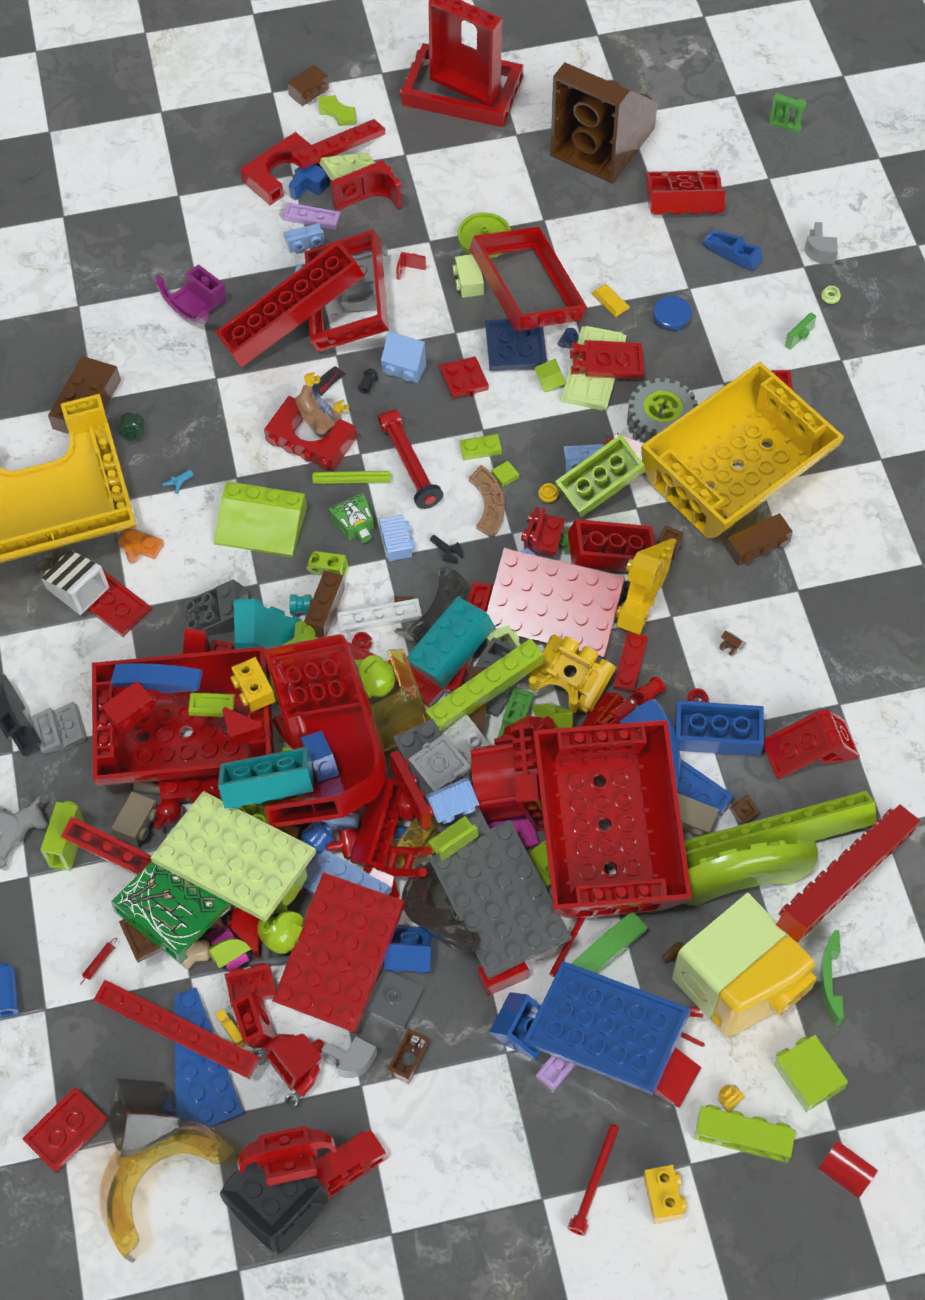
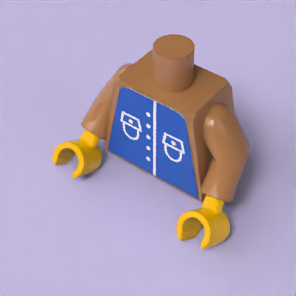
(315, 409)

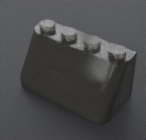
(141, 1116)

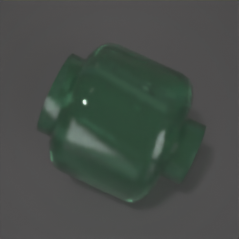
(131, 426)

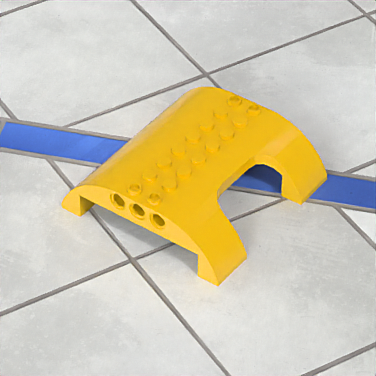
(67, 497)

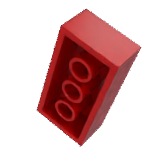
(607, 543)

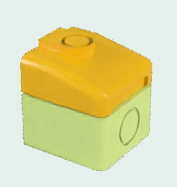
(743, 968)

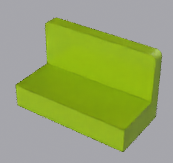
(453, 838)

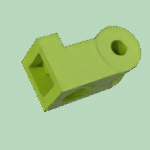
(327, 561)

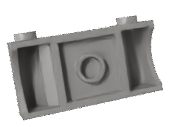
(363, 293)

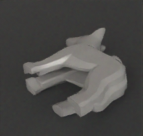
(15, 827)

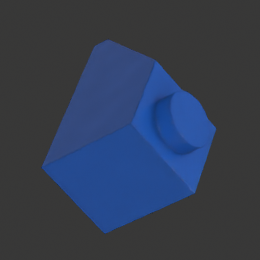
(321, 756)

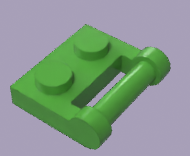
(781, 112)

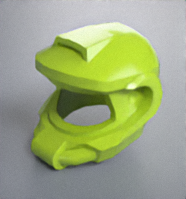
(376, 675)
(281, 932)

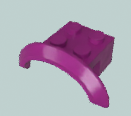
(197, 297)

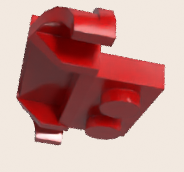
(286, 1153)

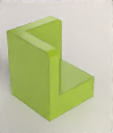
(550, 375)

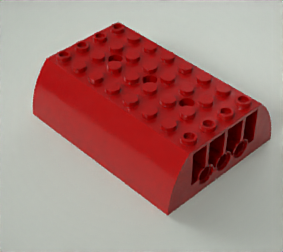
(166, 753)
(636, 801)

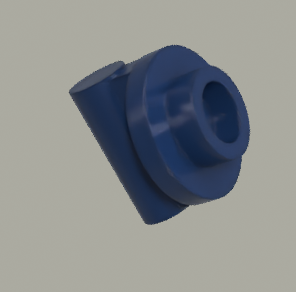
(569, 336)

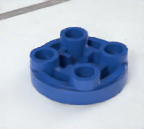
(672, 313)

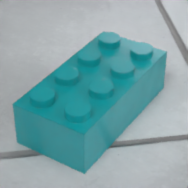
(450, 642)
(266, 778)

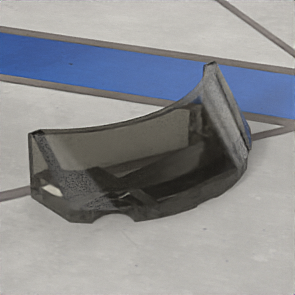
(450, 587)

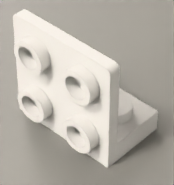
(465, 737)

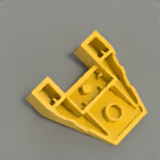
(646, 578)

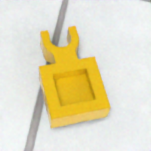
(232, 1030)

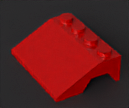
(685, 192)

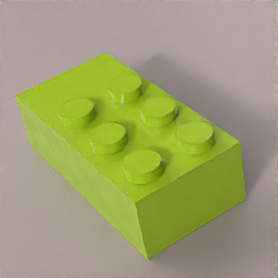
(600, 476)

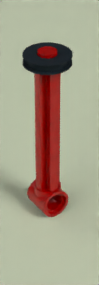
(427, 493)

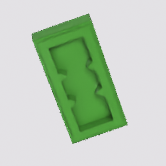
(800, 331)

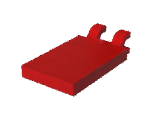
(608, 359)

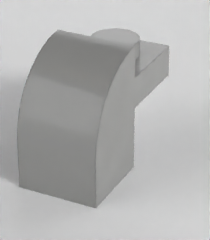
(820, 248)
(354, 1061)

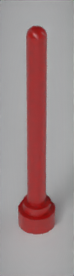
(578, 1224)

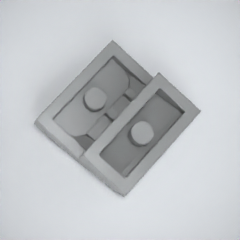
(59, 728)

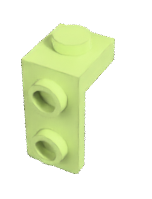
(505, 635)

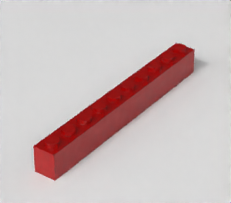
(846, 874)

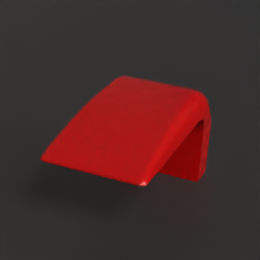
(325, 693)

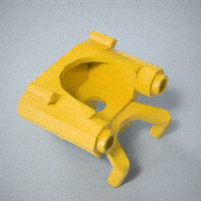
(590, 675)

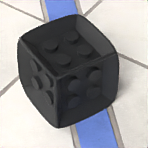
(273, 1212)

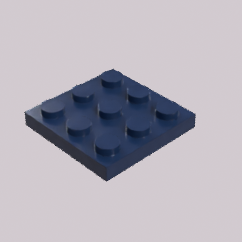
(513, 348)

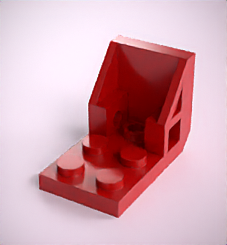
(817, 737)

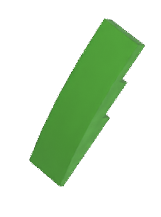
(517, 708)
(611, 944)

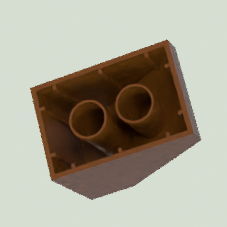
(597, 122)

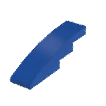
(156, 676)

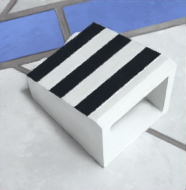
(76, 581)

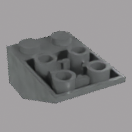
(214, 608)
(492, 653)

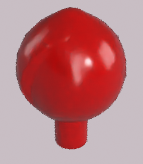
(168, 813)

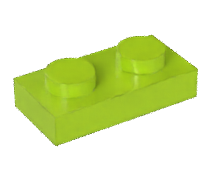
(480, 447)

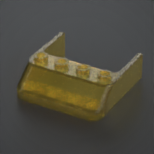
(402, 709)

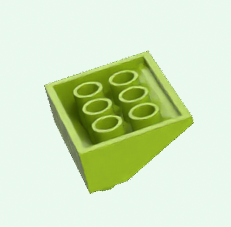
(260, 519)

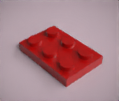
(65, 1129)

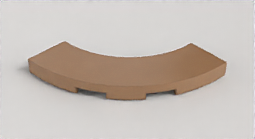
(493, 501)

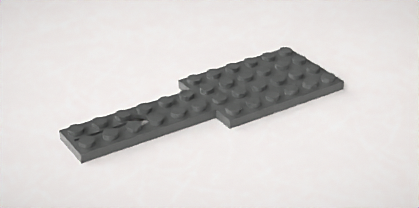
(492, 882)

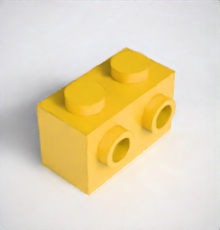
(253, 685)
(664, 1194)

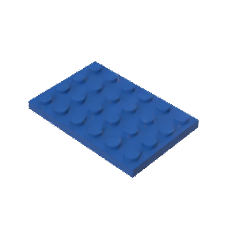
(607, 1027)

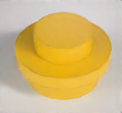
(548, 493)

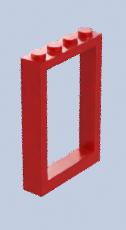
(458, 108)
(519, 240)
(362, 328)

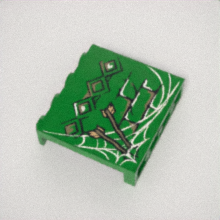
(168, 909)

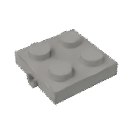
(439, 763)

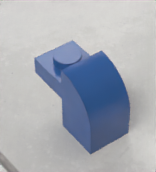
(310, 178)

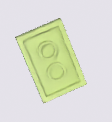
(342, 165)

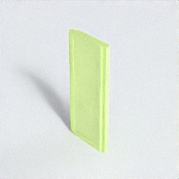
(591, 391)

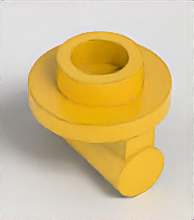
(729, 1097)

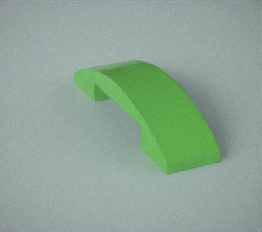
(832, 1003)

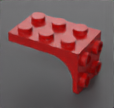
(364, 183)

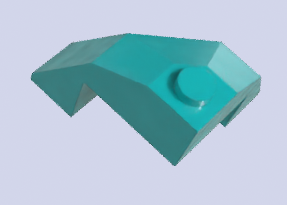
(261, 625)

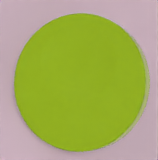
(477, 225)

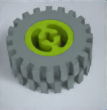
(648, 404)

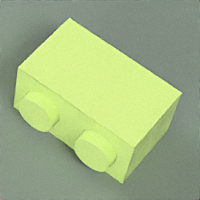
(469, 276)

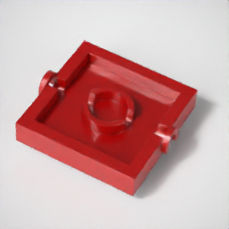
(463, 377)

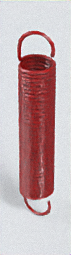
(98, 961)

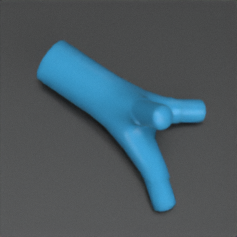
(179, 480)

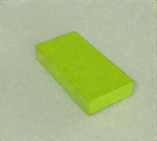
(210, 704)

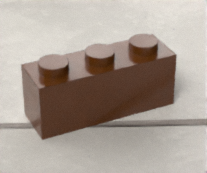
(759, 539)
(325, 603)

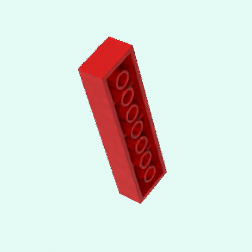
(290, 303)

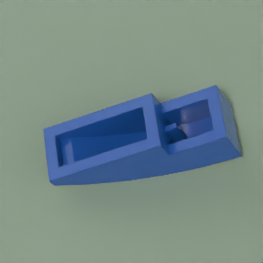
(733, 249)

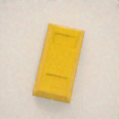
(610, 300)

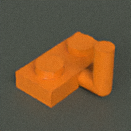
(140, 543)

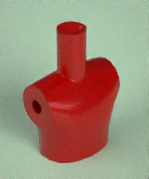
(346, 842)

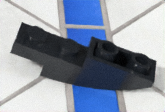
(13, 720)

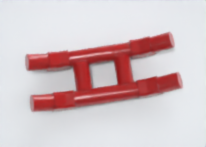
(407, 870)

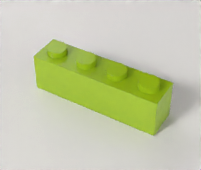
(745, 1133)

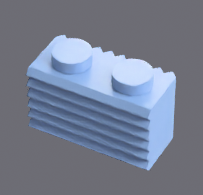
(396, 537)
(452, 800)

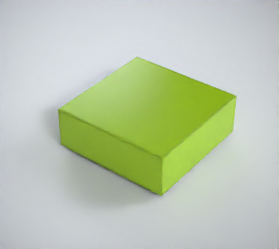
(505, 474)

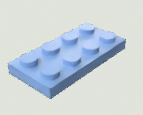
(338, 867)

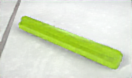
(351, 477)

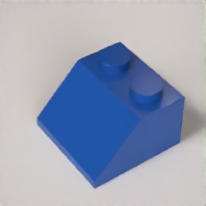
(409, 950)
(514, 1022)

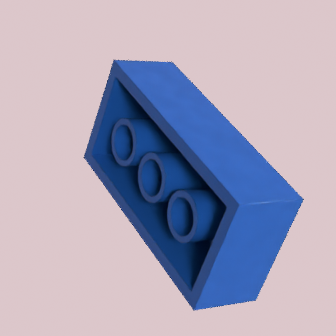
(719, 728)

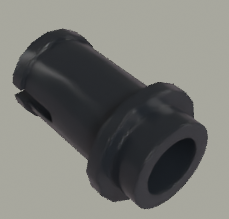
(370, 376)

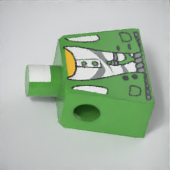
(353, 518)

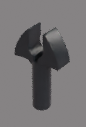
(448, 557)

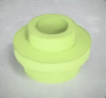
(831, 295)

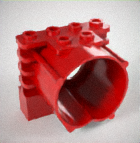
(508, 777)

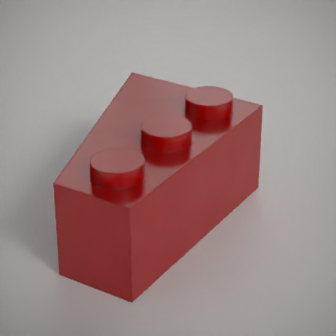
(349, 1162)

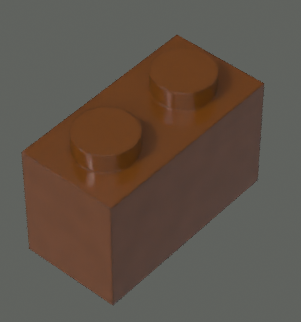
(308, 85)

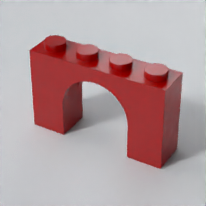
(257, 174)
(323, 452)

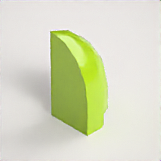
(227, 950)

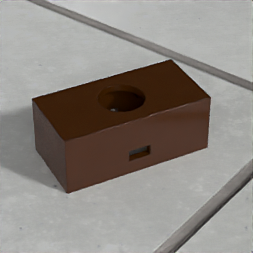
(414, 1043)

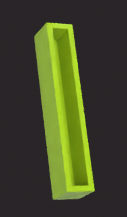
(486, 685)

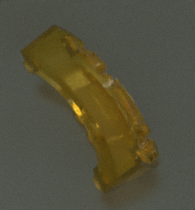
(124, 1174)

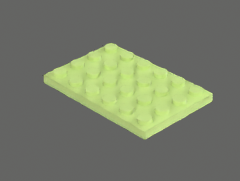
(234, 856)

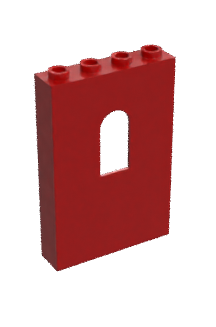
(460, 66)

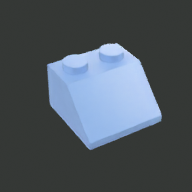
(403, 357)

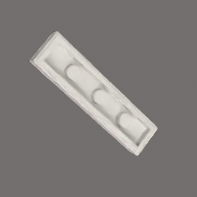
(379, 615)

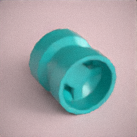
(299, 604)

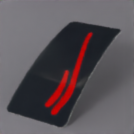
(328, 380)

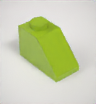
(562, 717)

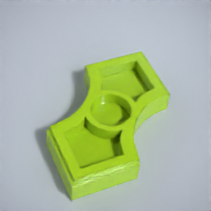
(332, 107)

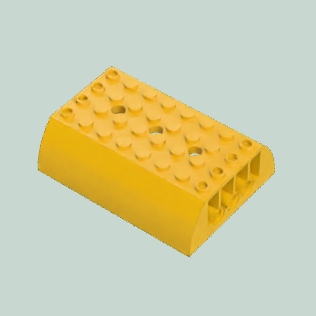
(731, 431)

